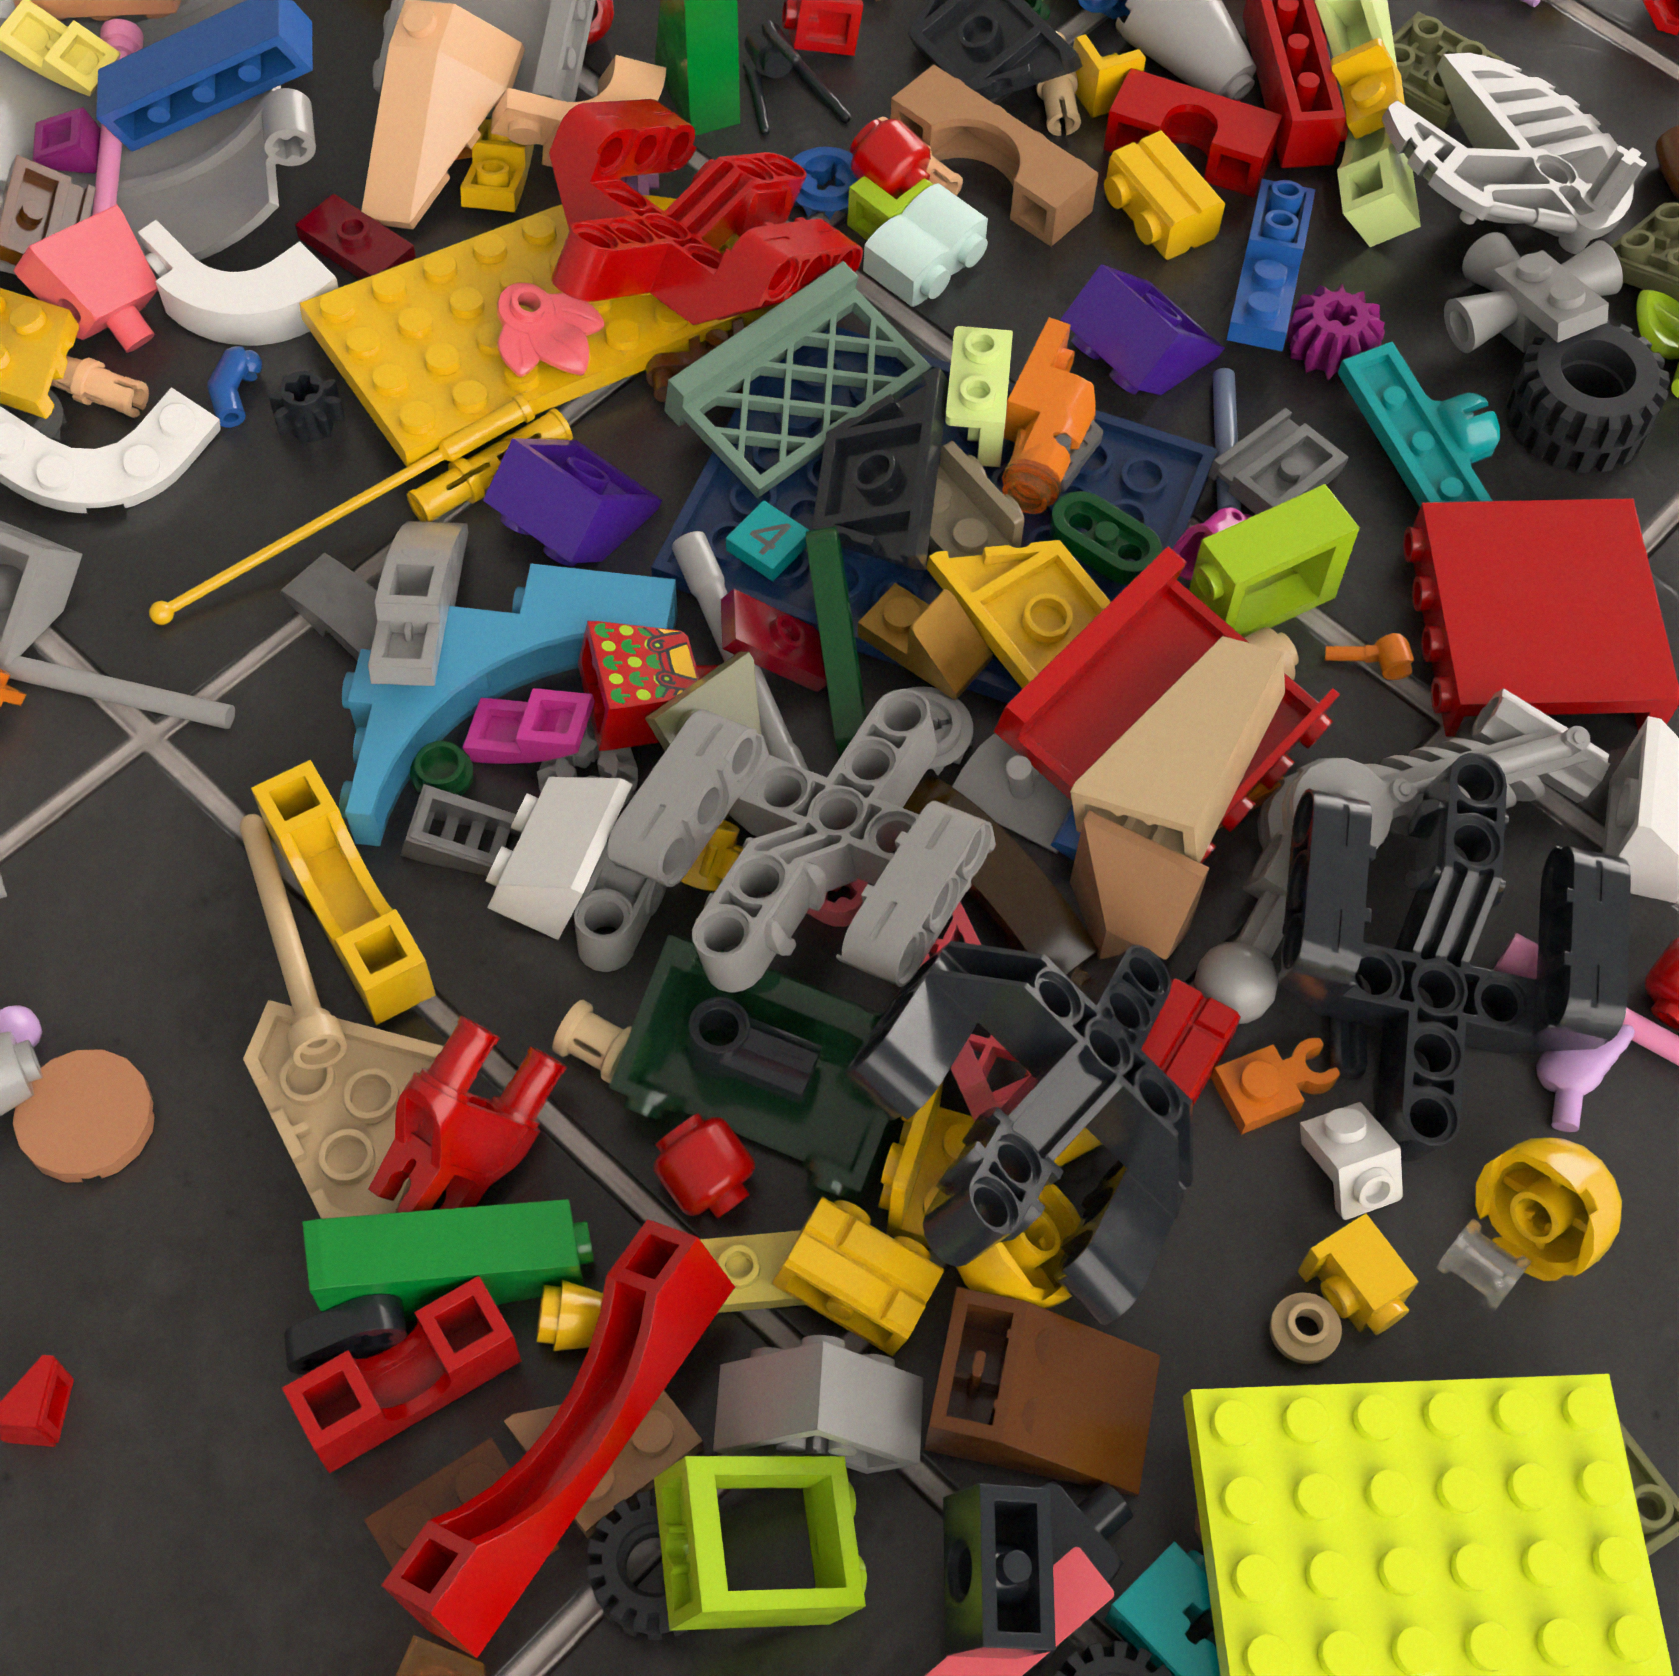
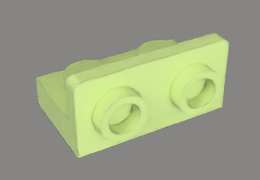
(980, 388)

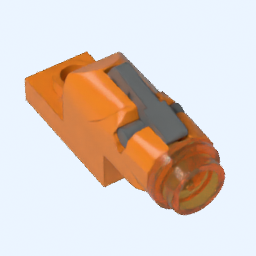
(1050, 422)

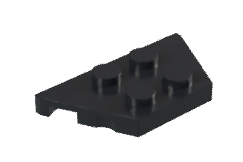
(992, 44)
(883, 475)

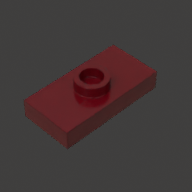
(353, 238)
(773, 639)

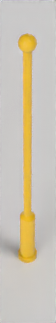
(449, 449)

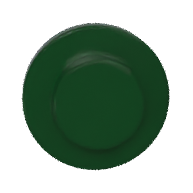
(442, 767)

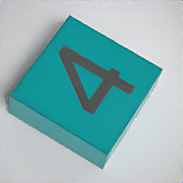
(767, 540)

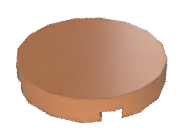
(85, 1116)

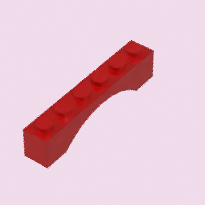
(481, 1556)

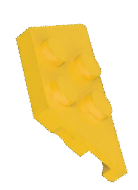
(32, 350)
(1022, 600)

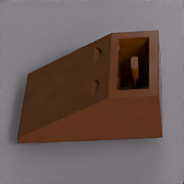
(1042, 1394)

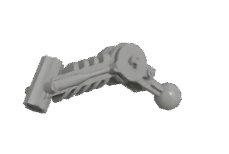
(1507, 729)

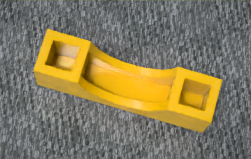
(342, 894)

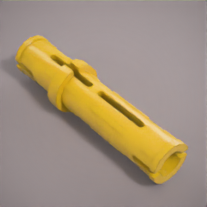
(436, 497)

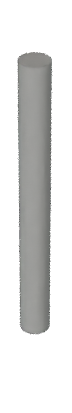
(121, 692)

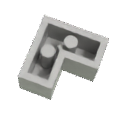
(820, 1404)

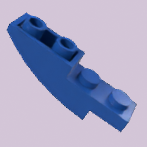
(1271, 265)

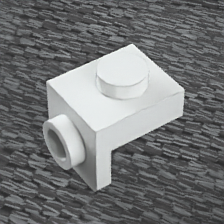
(1356, 1157)

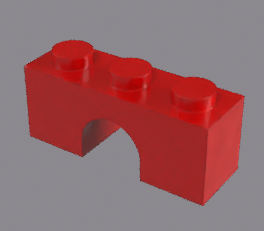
(1230, 132)
(363, 1402)

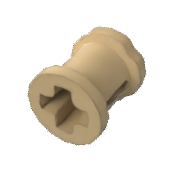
(591, 1039)

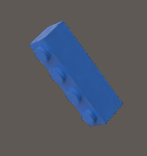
(204, 70)

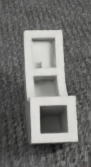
(235, 306)

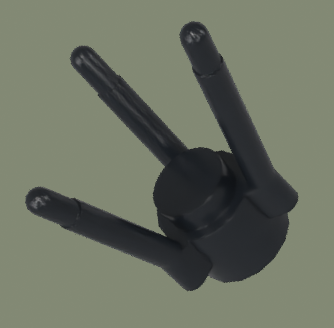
(774, 57)

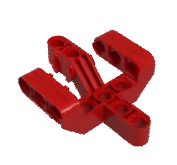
(631, 247)

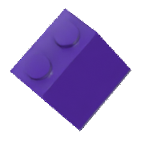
(1138, 332)
(568, 499)

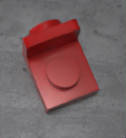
(823, 24)

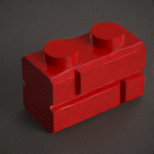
(1190, 1037)

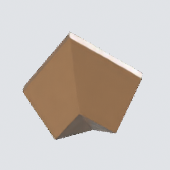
(1133, 889)

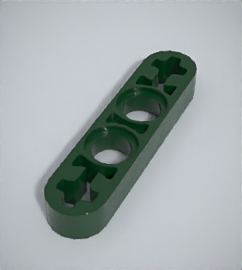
(836, 634)

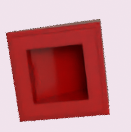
(37, 1405)

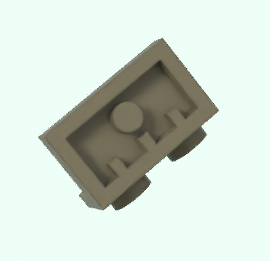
(970, 508)

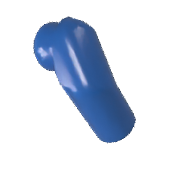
(225, 380)

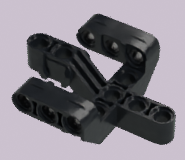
(1580, 960)
(1083, 1074)

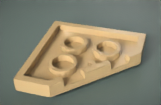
(340, 1115)

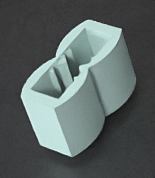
(926, 245)

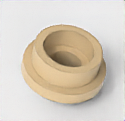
(1292, 1342)

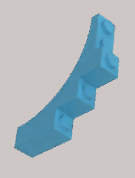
(485, 658)

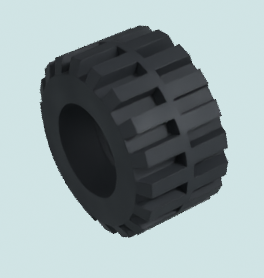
(1580, 430)

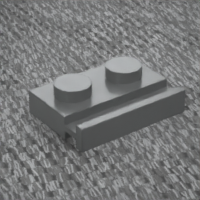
(1277, 463)

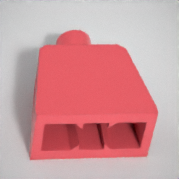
(96, 275)

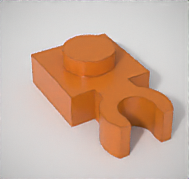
(1266, 1088)

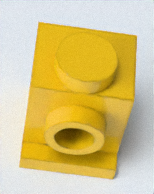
(1361, 1275)

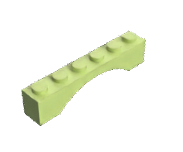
(1373, 176)

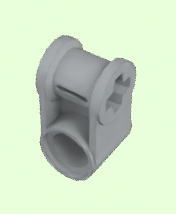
(614, 900)

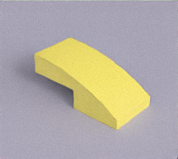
(54, 50)

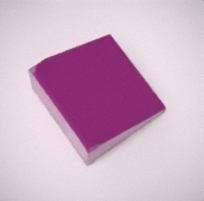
(68, 142)

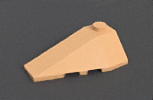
(436, 91)

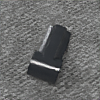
(758, 1053)

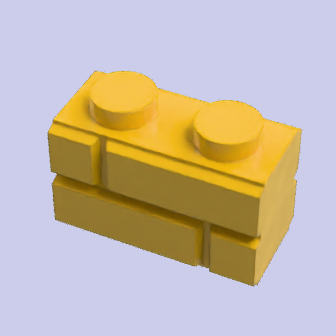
(1163, 195)
(859, 1274)

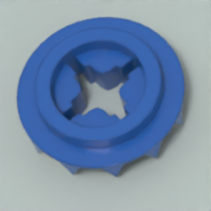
(821, 166)

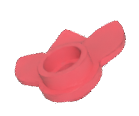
(549, 334)

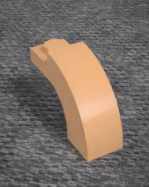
(536, 118)

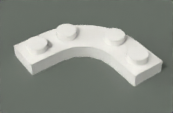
(110, 475)

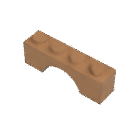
(1048, 183)

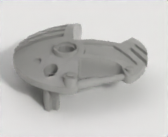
(1530, 157)

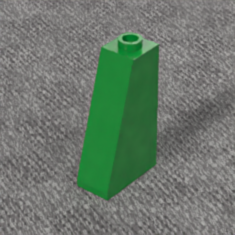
(701, 60)
(439, 1250)

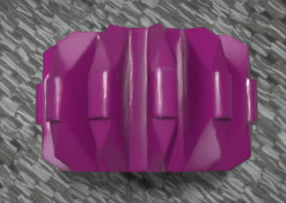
(1333, 328)

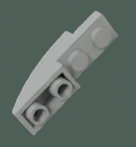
(414, 602)

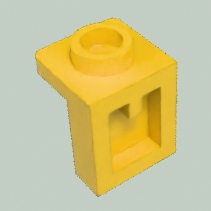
(1368, 85)

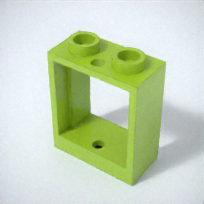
(1276, 562)
(695, 1554)

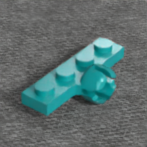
(1423, 437)

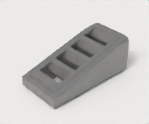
(456, 810)

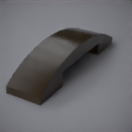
(1016, 890)

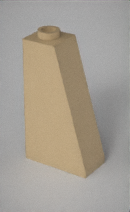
(1188, 750)

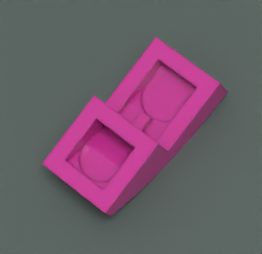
(529, 731)

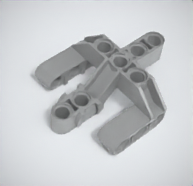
(798, 852)

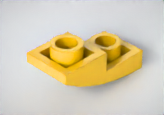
(496, 172)

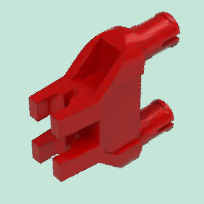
(457, 1137)

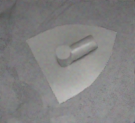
(1013, 792)

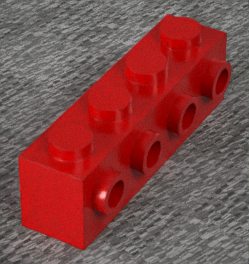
(1296, 80)

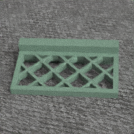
(758, 350)

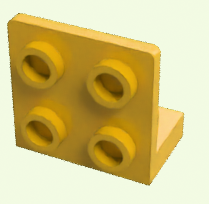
(916, 1164)

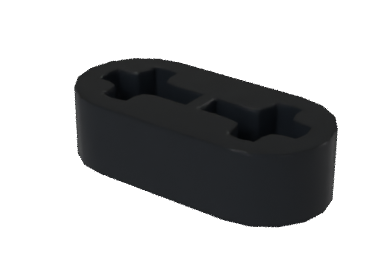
(358, 1325)

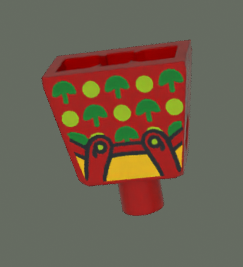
(631, 676)

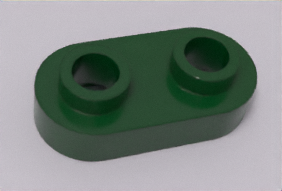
(1108, 537)

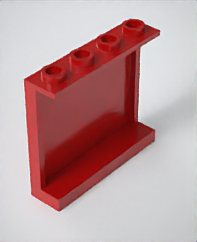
(1542, 605)
(1124, 668)

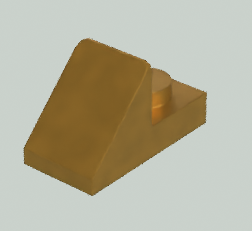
(927, 639)

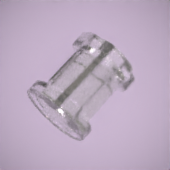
(1483, 1264)

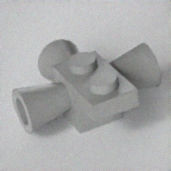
(1531, 293)

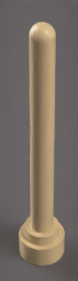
(314, 1033)

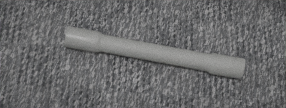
(708, 586)

